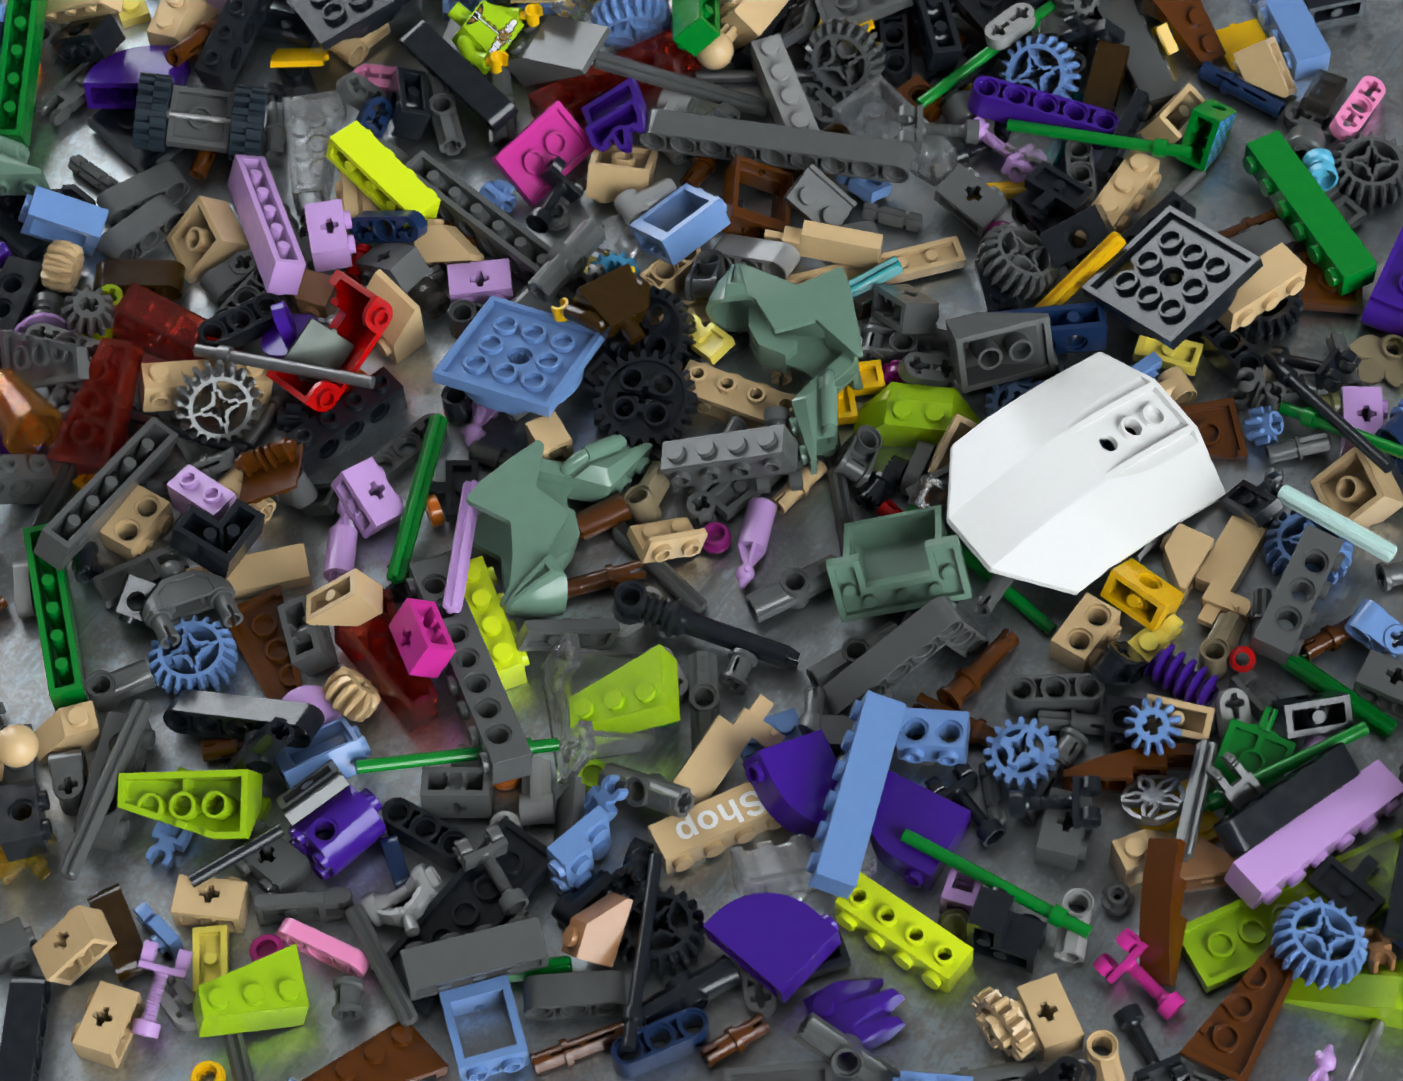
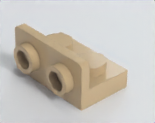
(666, 540)

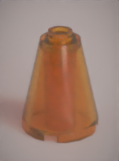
(25, 416)

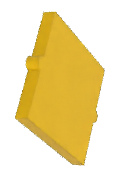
(1239, 37)
(298, 57)

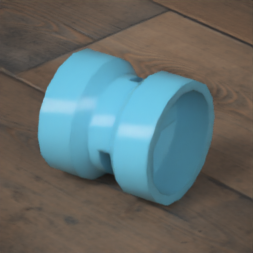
(1321, 166)

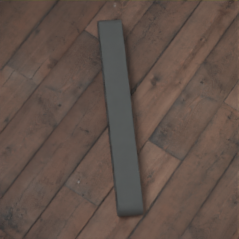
(777, 145)

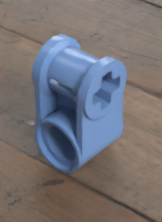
(1375, 627)

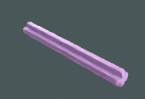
(460, 552)

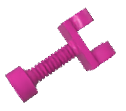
(1129, 941)

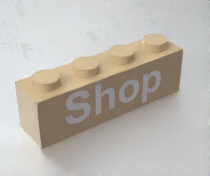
(710, 828)

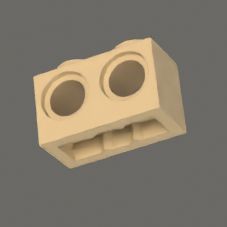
(131, 521)
(1080, 632)

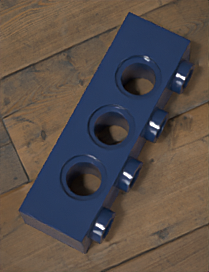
(1074, 326)

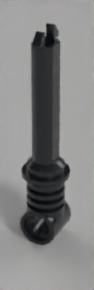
(678, 619)

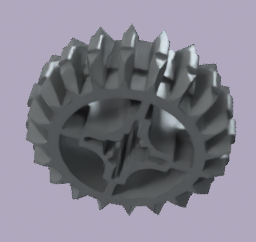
(848, 46)
(1355, 176)
(1017, 261)
(229, 401)

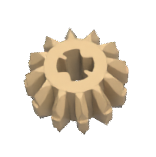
(62, 266)
(351, 694)

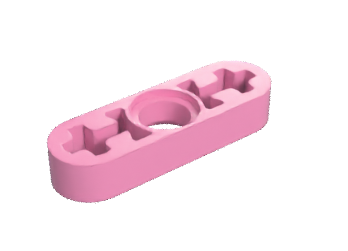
(1348, 112)
(323, 947)

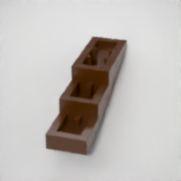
(1123, 767)
(1161, 908)

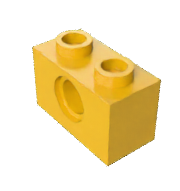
(1141, 594)

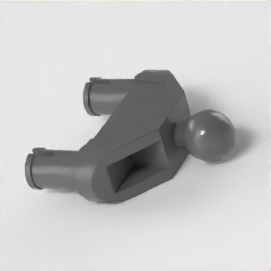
(185, 594)
(833, 726)

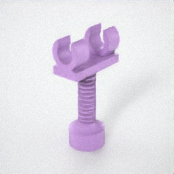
(1013, 160)
(147, 1023)

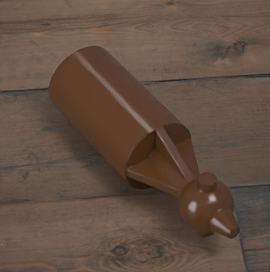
(602, 516)

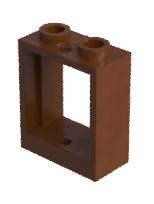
(771, 180)

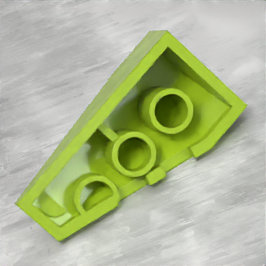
(203, 802)
(1363, 998)

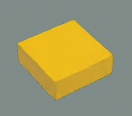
(1165, 39)

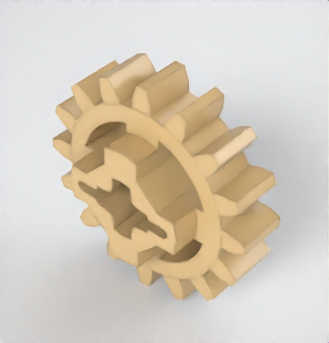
(1003, 1023)

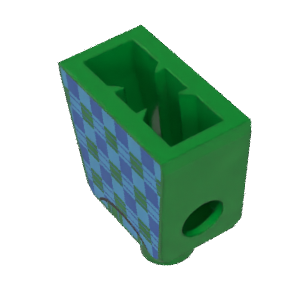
(1211, 125)

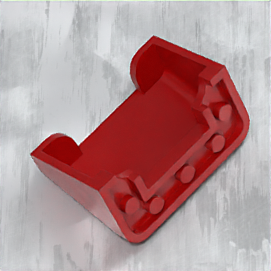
(362, 322)

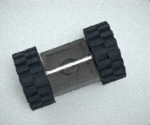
(198, 117)

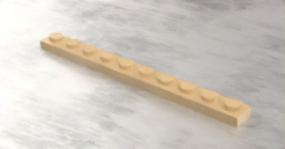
(916, 262)

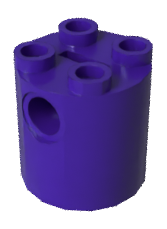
(338, 831)

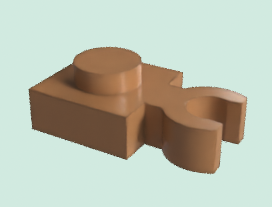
(1378, 950)

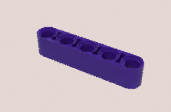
(1005, 100)

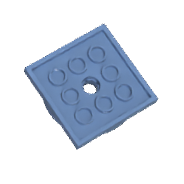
(518, 358)

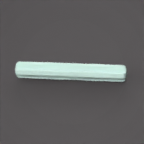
(1337, 523)

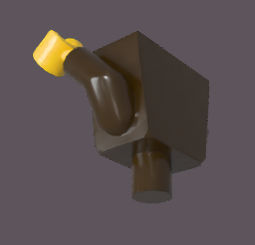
(609, 304)

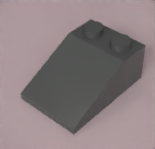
(555, 49)
(999, 347)

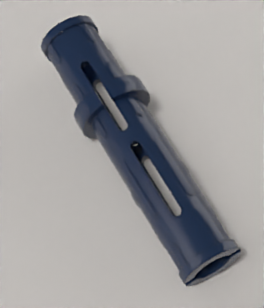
(1240, 89)

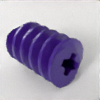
(1182, 677)

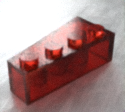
(157, 325)
(101, 408)
(379, 660)

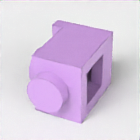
(959, 892)

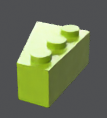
(632, 696)
(254, 997)

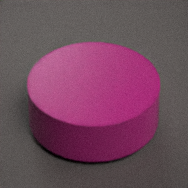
(264, 946)

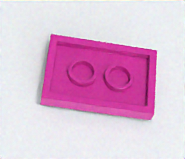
(532, 149)

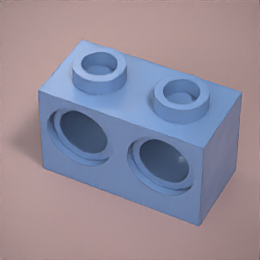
(934, 727)

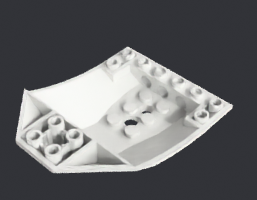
(1053, 504)

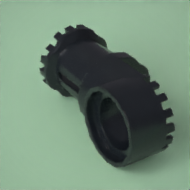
(881, 484)
(87, 563)
(634, 869)

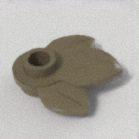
(1377, 361)

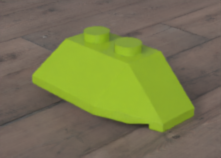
(913, 413)

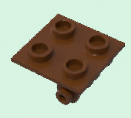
(269, 470)

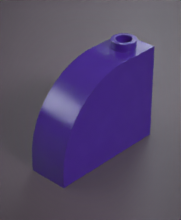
(115, 80)
(794, 781)
(924, 812)
(774, 939)

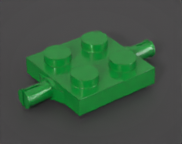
(1253, 747)

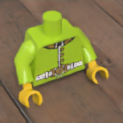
(489, 32)

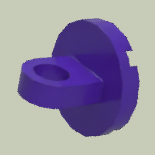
(284, 331)

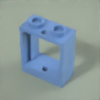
(61, 217)
(680, 224)
(333, 741)
(475, 998)

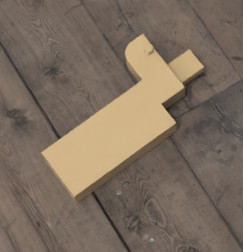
(832, 243)
(269, 569)
(1226, 569)
(722, 747)

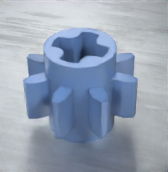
(500, 194)
(1263, 425)

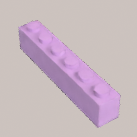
(266, 225)
(1315, 835)

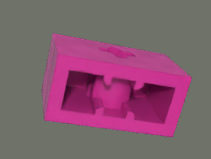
(422, 638)

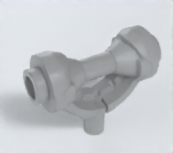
(420, 885)

